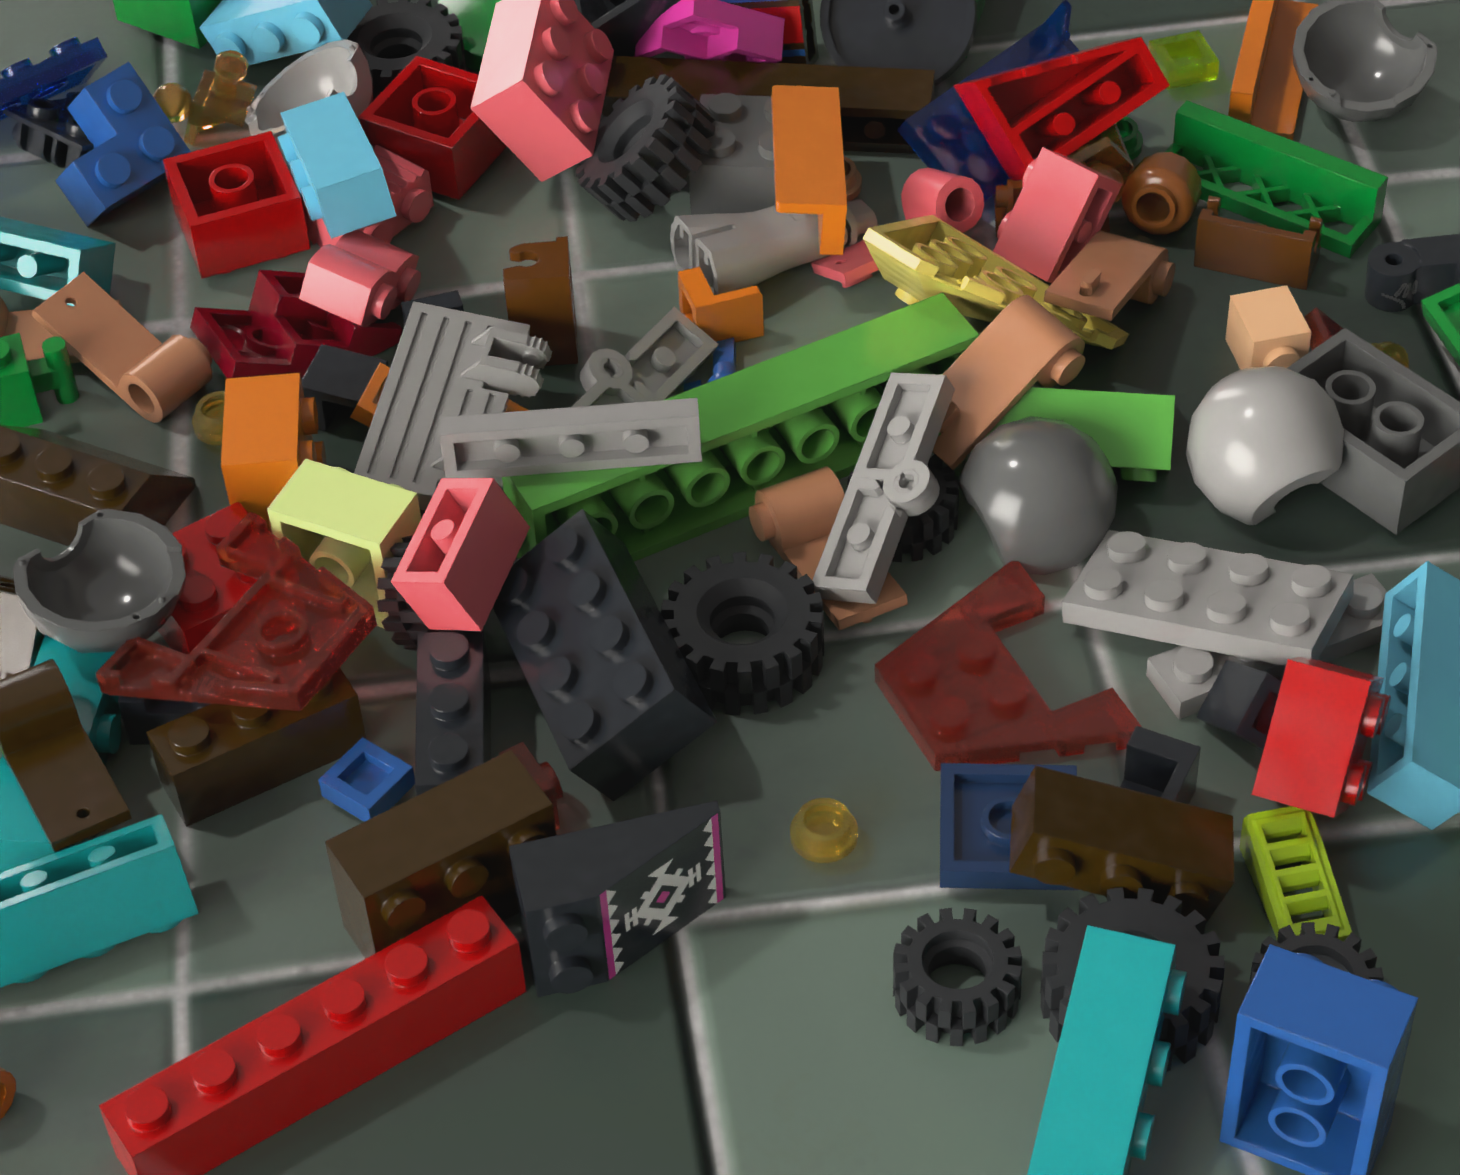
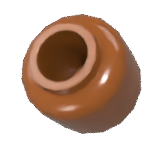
(1162, 193)

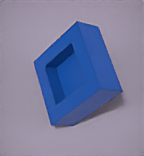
(367, 780)

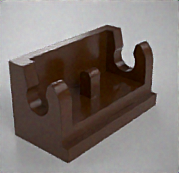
(1256, 249)
(544, 296)

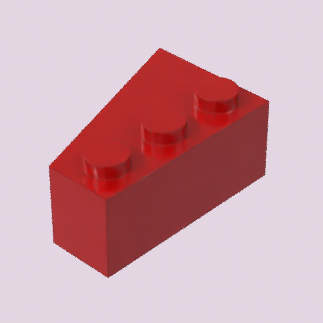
(1060, 100)

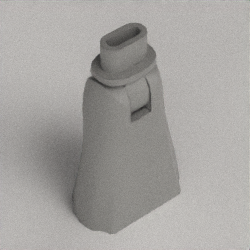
(755, 245)

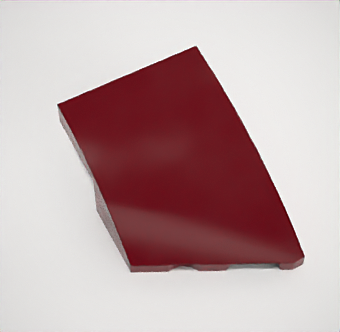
(282, 331)

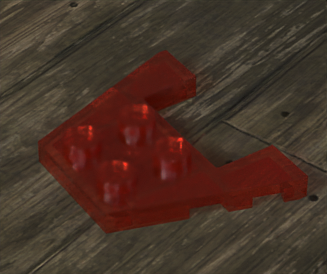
(269, 646)
(971, 698)

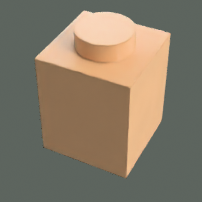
(1266, 328)

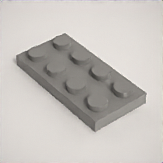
(1208, 598)

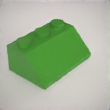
(1128, 427)

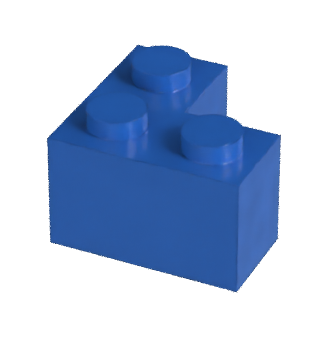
(128, 142)

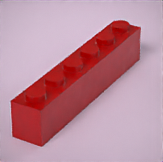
(317, 1046)

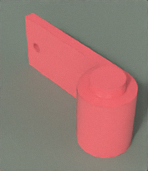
(925, 193)

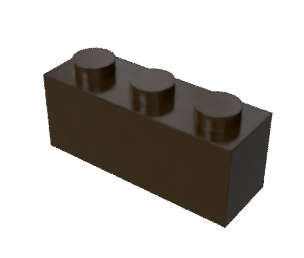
(241, 751)
(1116, 837)

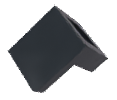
(337, 379)
(1242, 702)
(1161, 765)

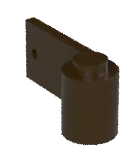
(55, 758)

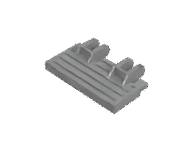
(444, 368)

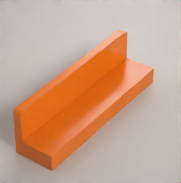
(1265, 80)
(810, 159)

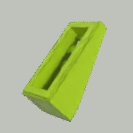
(1285, 838)

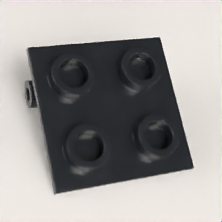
(49, 130)

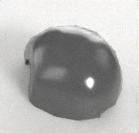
(1359, 62)
(1041, 493)
(107, 586)

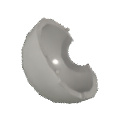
(314, 76)
(1262, 439)

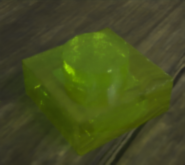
(1185, 59)

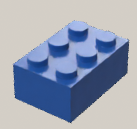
(1315, 1065)

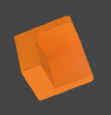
(721, 315)

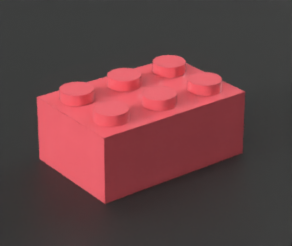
(543, 83)

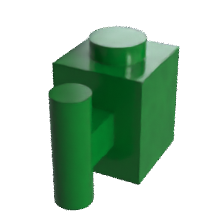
(24, 379)

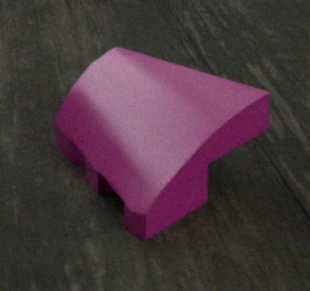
(714, 33)

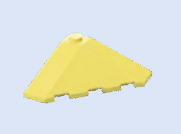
(934, 258)

